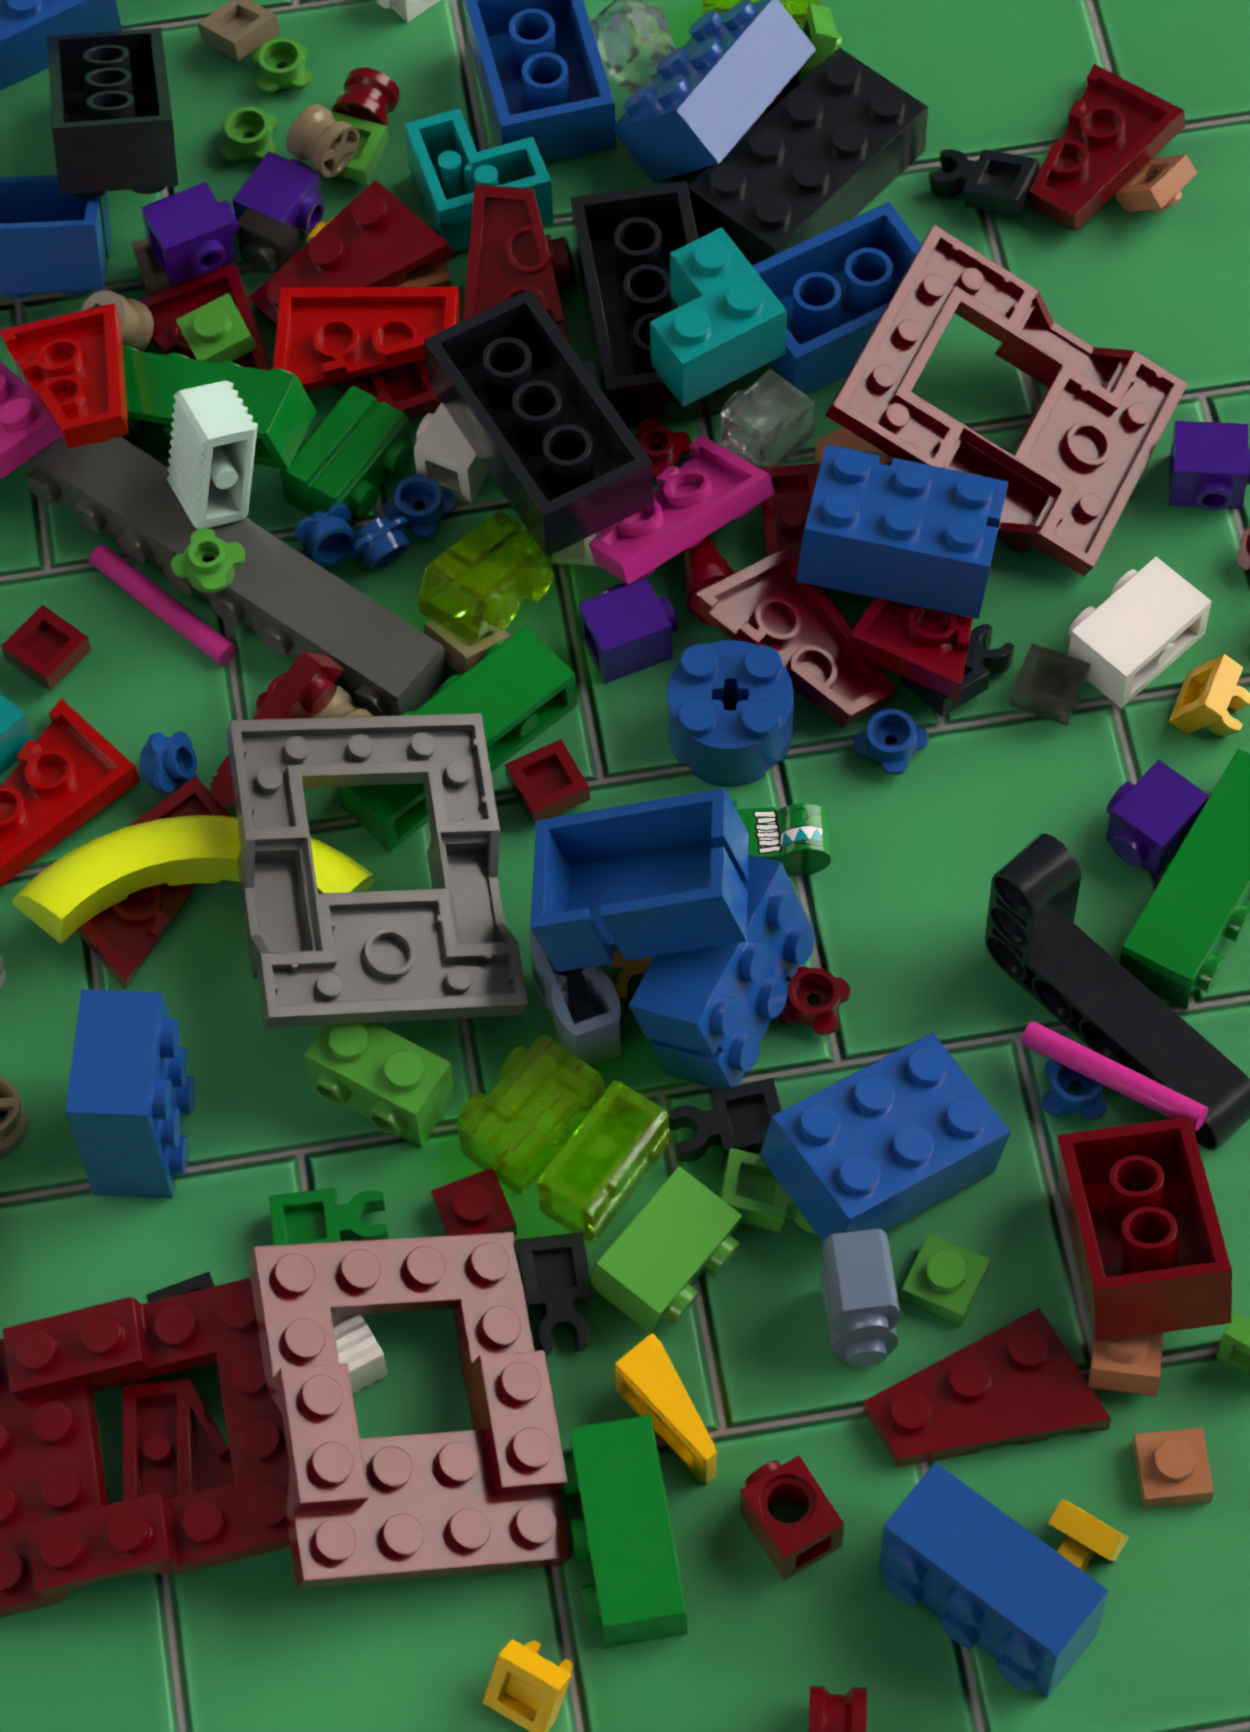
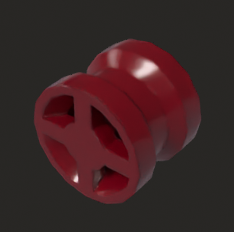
(368, 96)
(837, 1711)

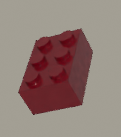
(1144, 1229)

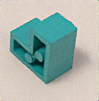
(449, 167)
(722, 323)

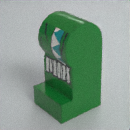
(789, 835)

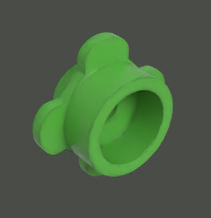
(282, 65)
(247, 123)
(211, 575)

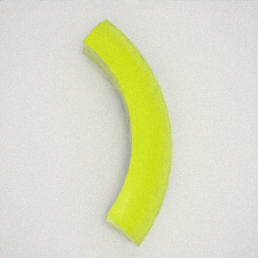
(154, 854)

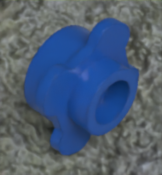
(419, 491)
(327, 535)
(381, 542)
(896, 725)
(168, 761)
(1062, 1099)

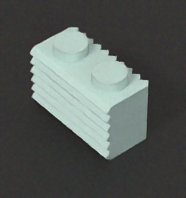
(212, 454)

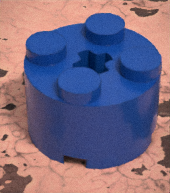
(730, 711)

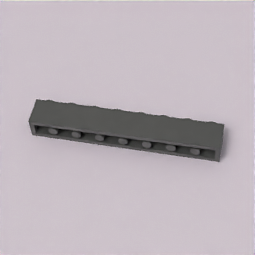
(274, 592)

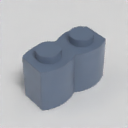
(582, 1006)
(860, 1296)

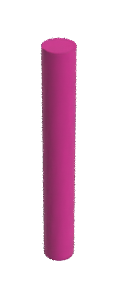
(162, 604)
(1113, 1074)

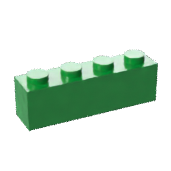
(271, 396)
(519, 693)
(1198, 897)

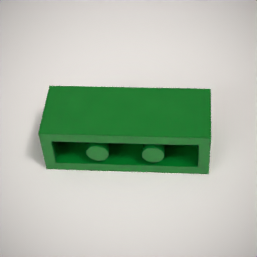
(624, 1532)

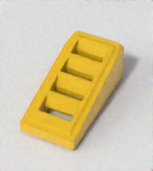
(653, 1388)

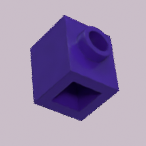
(284, 192)
(190, 232)
(1209, 465)
(627, 629)
(1153, 817)

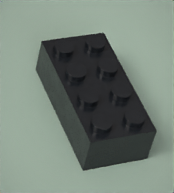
(111, 112)
(811, 159)
(625, 282)
(539, 422)

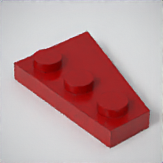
(357, 331)
(75, 372)
(57, 788)

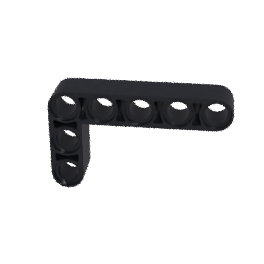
(1097, 998)

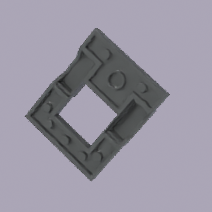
(372, 950)

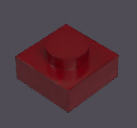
(46, 647)
(547, 781)
(474, 1206)

